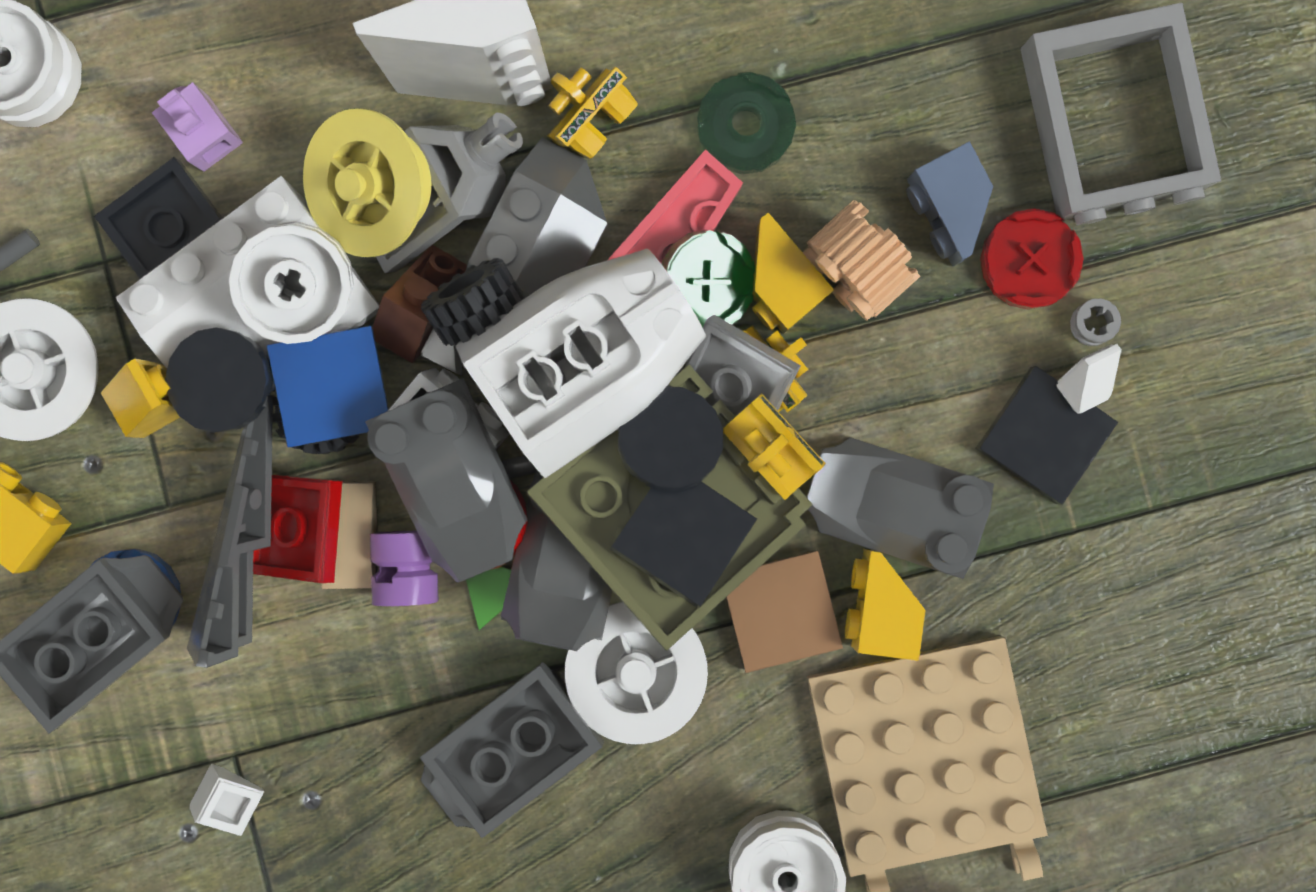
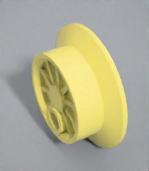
(365, 182)

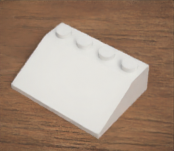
(459, 50)
(193, 285)

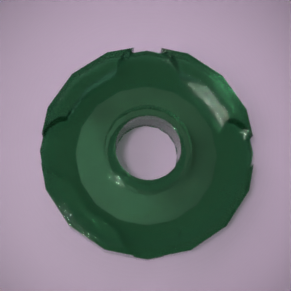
(752, 94)

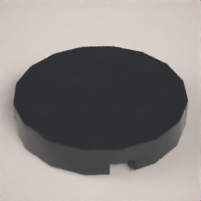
(218, 380)
(672, 441)

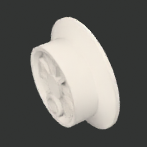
(44, 369)
(632, 685)

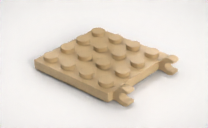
(928, 760)

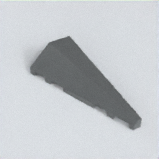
(226, 598)

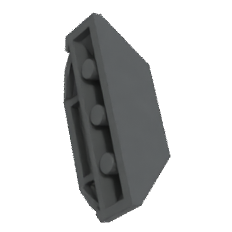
(544, 219)

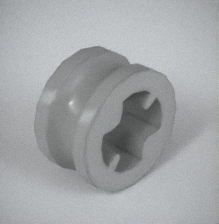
(1106, 332)

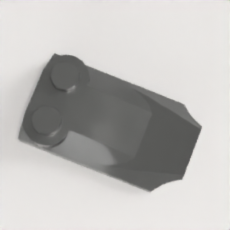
(450, 480)
(900, 506)
(552, 589)
(88, 637)
(508, 752)

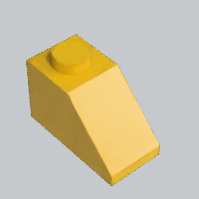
(784, 278)

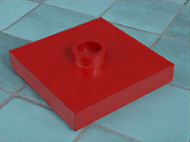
(302, 530)

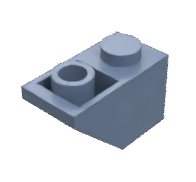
(954, 198)

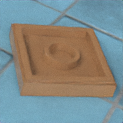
(784, 613)

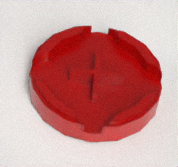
(1031, 259)

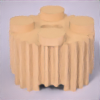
(861, 261)

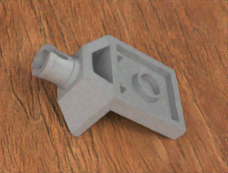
(463, 180)

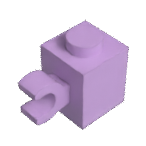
(196, 126)

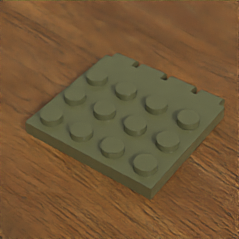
(598, 496)

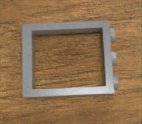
(1171, 29)

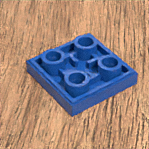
(328, 385)

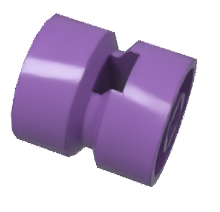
(403, 570)

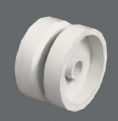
(36, 68)
(267, 302)
(782, 844)

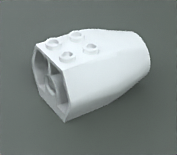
(583, 355)

